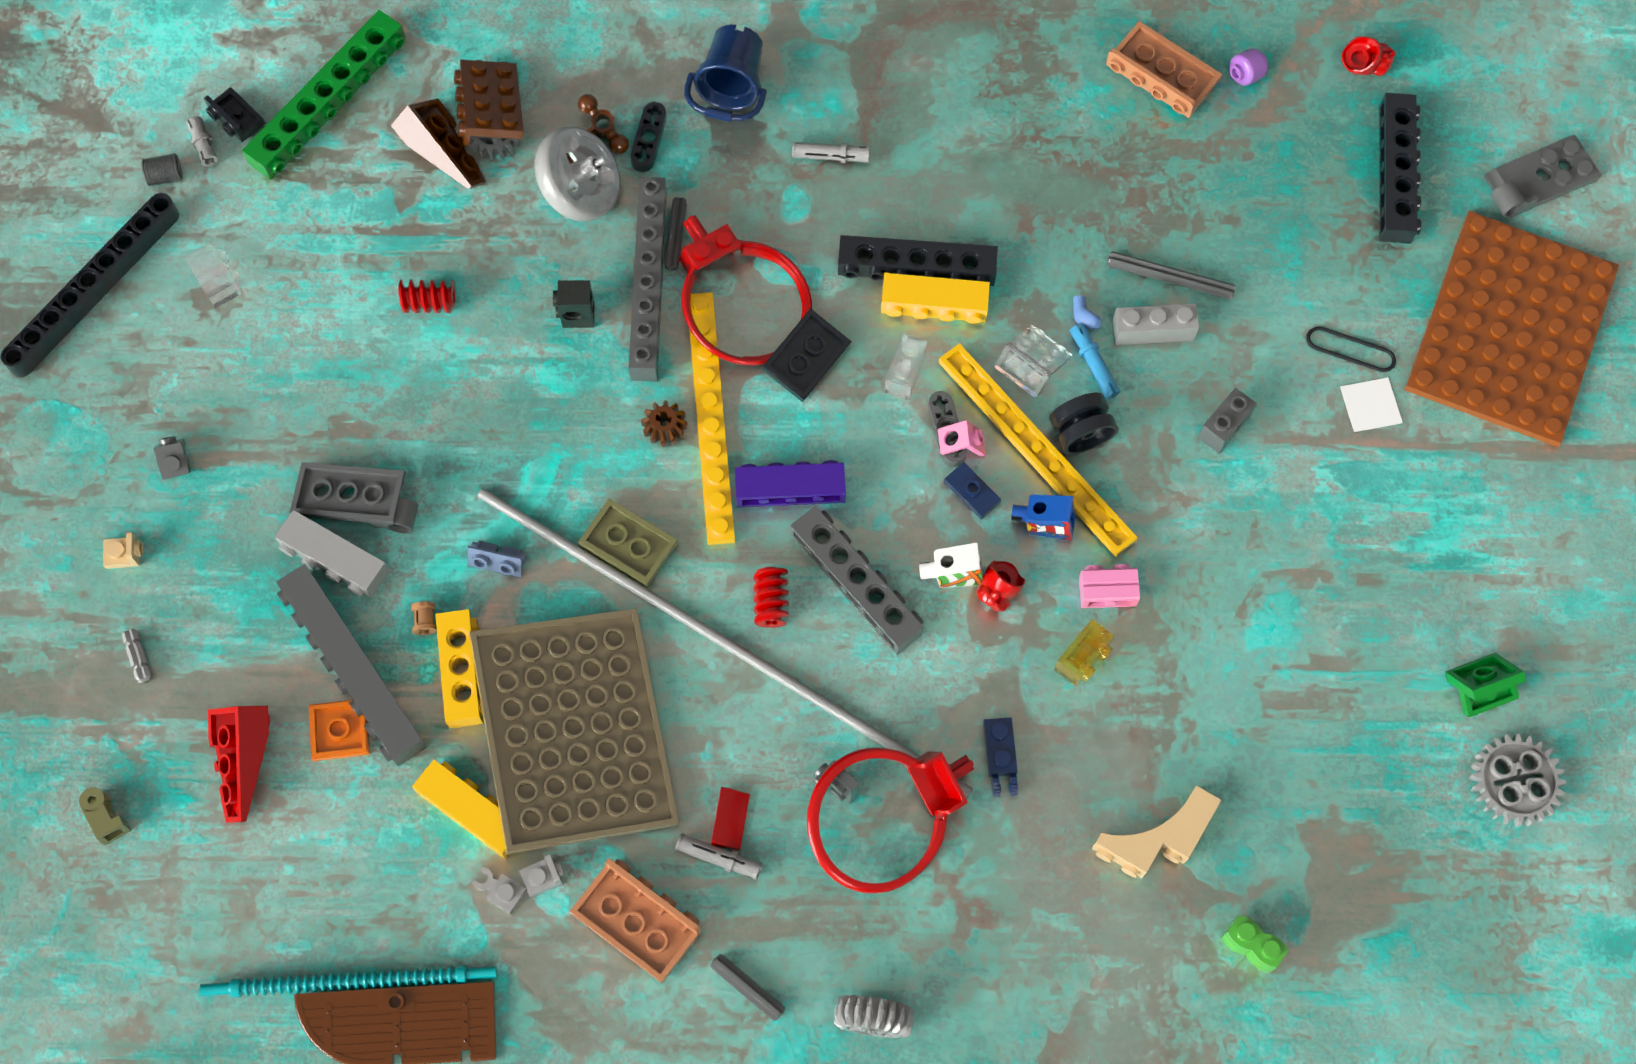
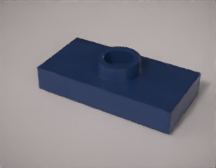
(972, 490)

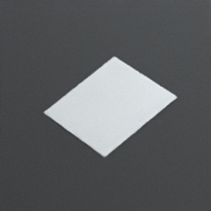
(1371, 404)

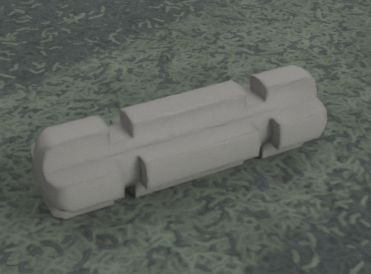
(136, 655)

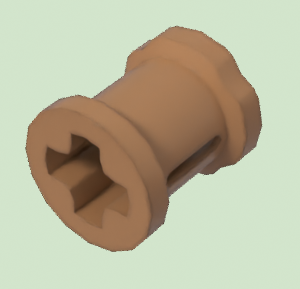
(423, 618)

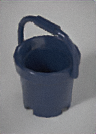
(729, 75)

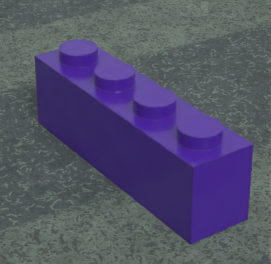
(790, 484)

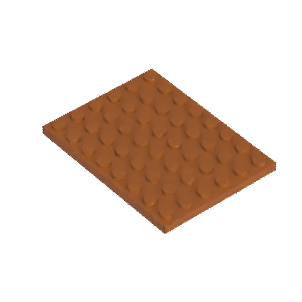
(1512, 328)

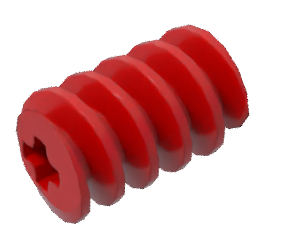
(427, 297)
(769, 596)

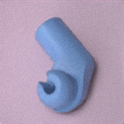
(1083, 315)

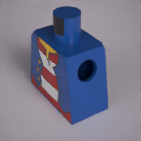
(1047, 516)

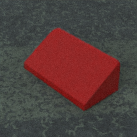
(730, 819)

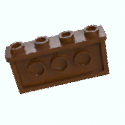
(488, 100)

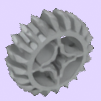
(874, 1016)

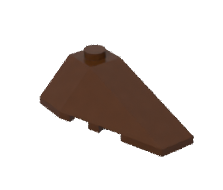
(432, 134)

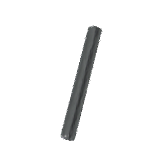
(1171, 275)

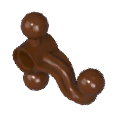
(588, 105)

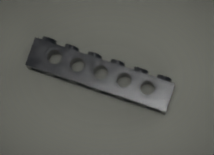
(1393, 226)
(906, 251)

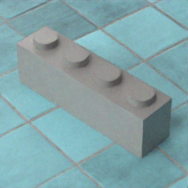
(331, 554)

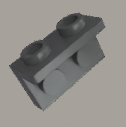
(843, 786)

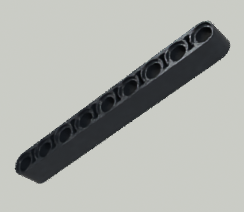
(87, 297)

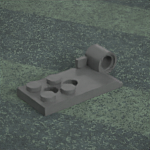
(1519, 188)
(373, 502)

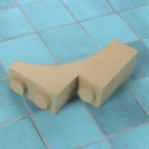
(1174, 837)

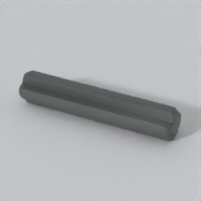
(675, 233)
(747, 987)

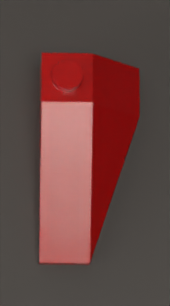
(240, 743)

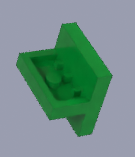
(1486, 683)

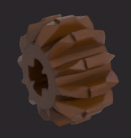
(673, 418)

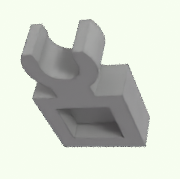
(503, 892)

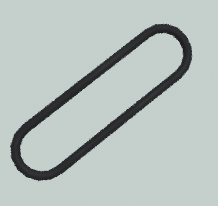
(1349, 358)

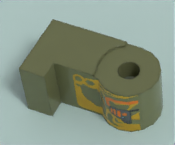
(98, 812)

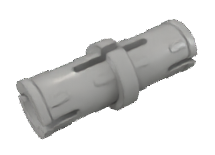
(201, 141)

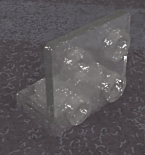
(1032, 360)

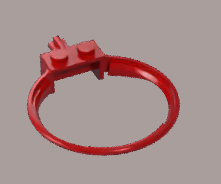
(715, 245)
(936, 785)

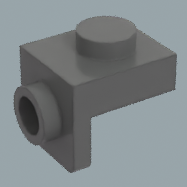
(171, 457)

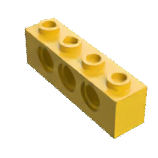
(450, 627)

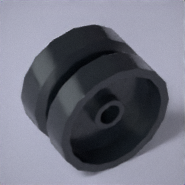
(1083, 423)

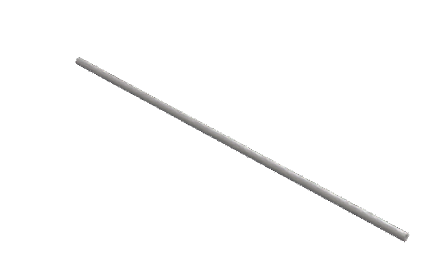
(700, 627)

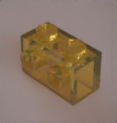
(1084, 652)

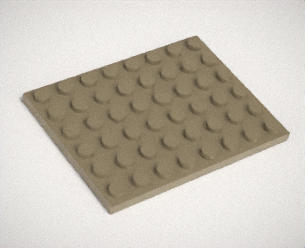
(572, 730)

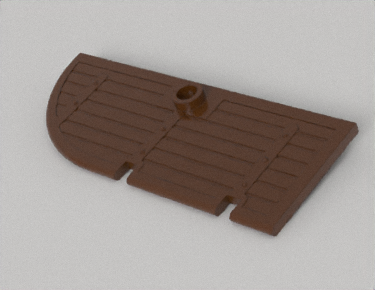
(417, 1022)

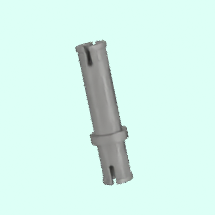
(831, 152)
(729, 860)

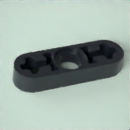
(652, 146)

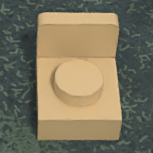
(122, 551)

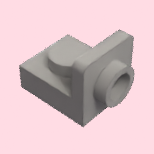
(542, 876)

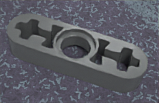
(949, 417)

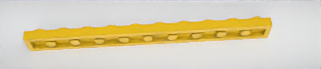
(711, 425)
(1037, 449)

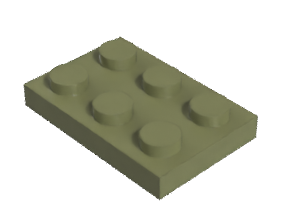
(628, 542)

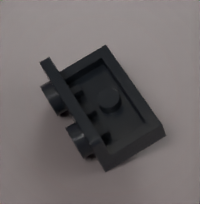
(235, 114)

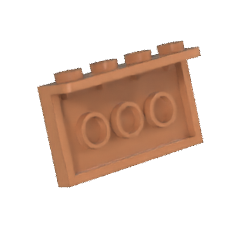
(1163, 69)
(637, 920)

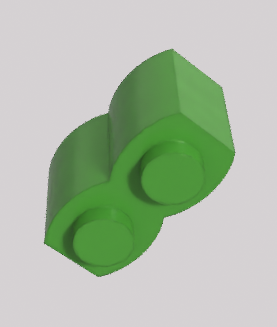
(1260, 948)

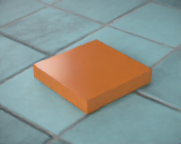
(337, 731)

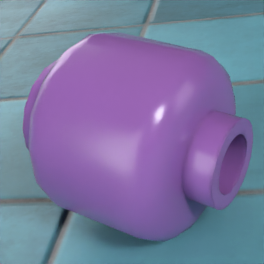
(1248, 66)

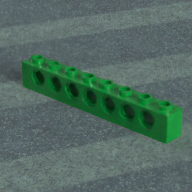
(311, 97)

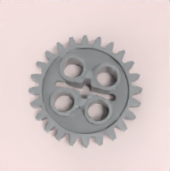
(1525, 804)

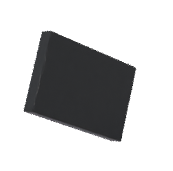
(806, 355)

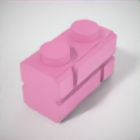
(1109, 586)

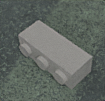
(1155, 324)

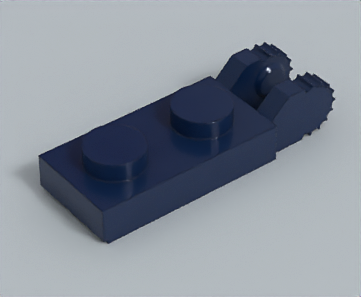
(1000, 753)

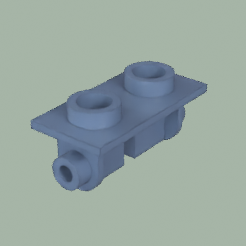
(485, 556)

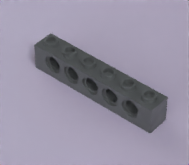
(896, 635)

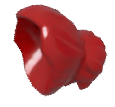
(1367, 56)
(999, 585)

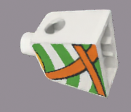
(955, 566)

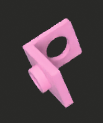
(968, 437)

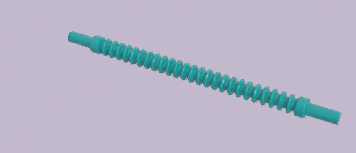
(237, 987)

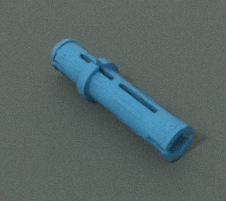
(1089, 351)

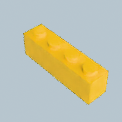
(935, 298)
(462, 804)

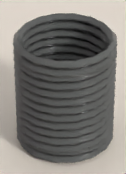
(161, 169)

